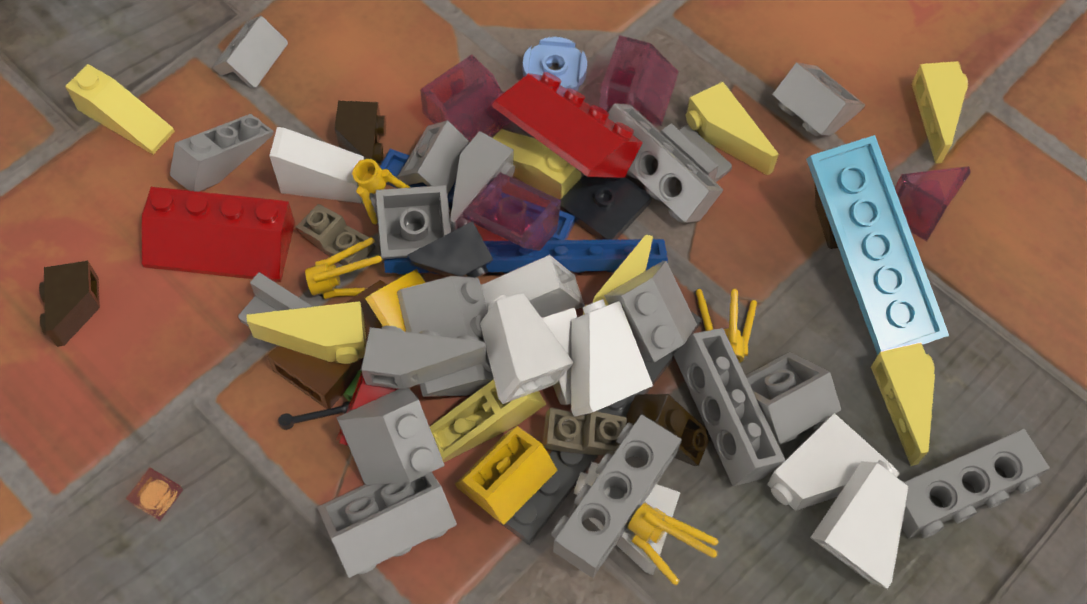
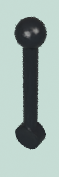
(286, 420)

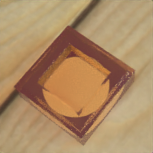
(154, 494)

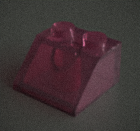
(516, 212)

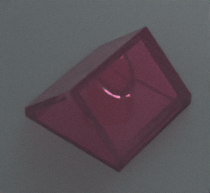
(929, 196)

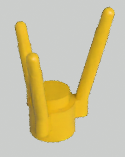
(372, 178)
(325, 275)
(738, 342)
(651, 525)

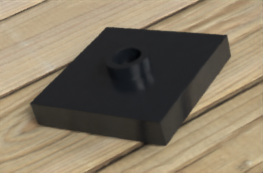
(605, 205)

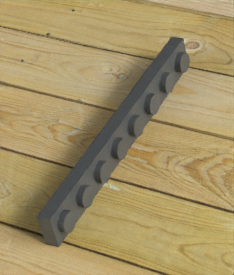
(542, 505)

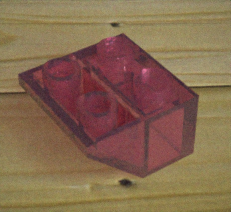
(639, 78)
(465, 99)

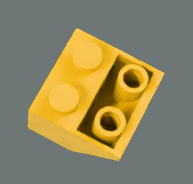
(508, 474)

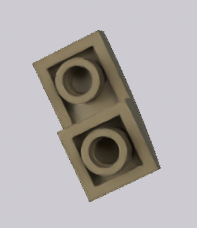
(331, 234)
(582, 434)

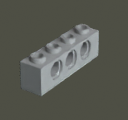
(698, 188)
(728, 407)
(1012, 454)
(590, 549)

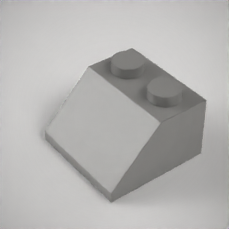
(816, 99)
(411, 219)
(655, 311)
(793, 395)
(391, 439)

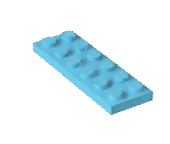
(876, 245)

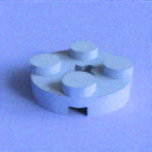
(561, 51)

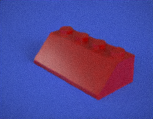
(570, 126)
(216, 233)

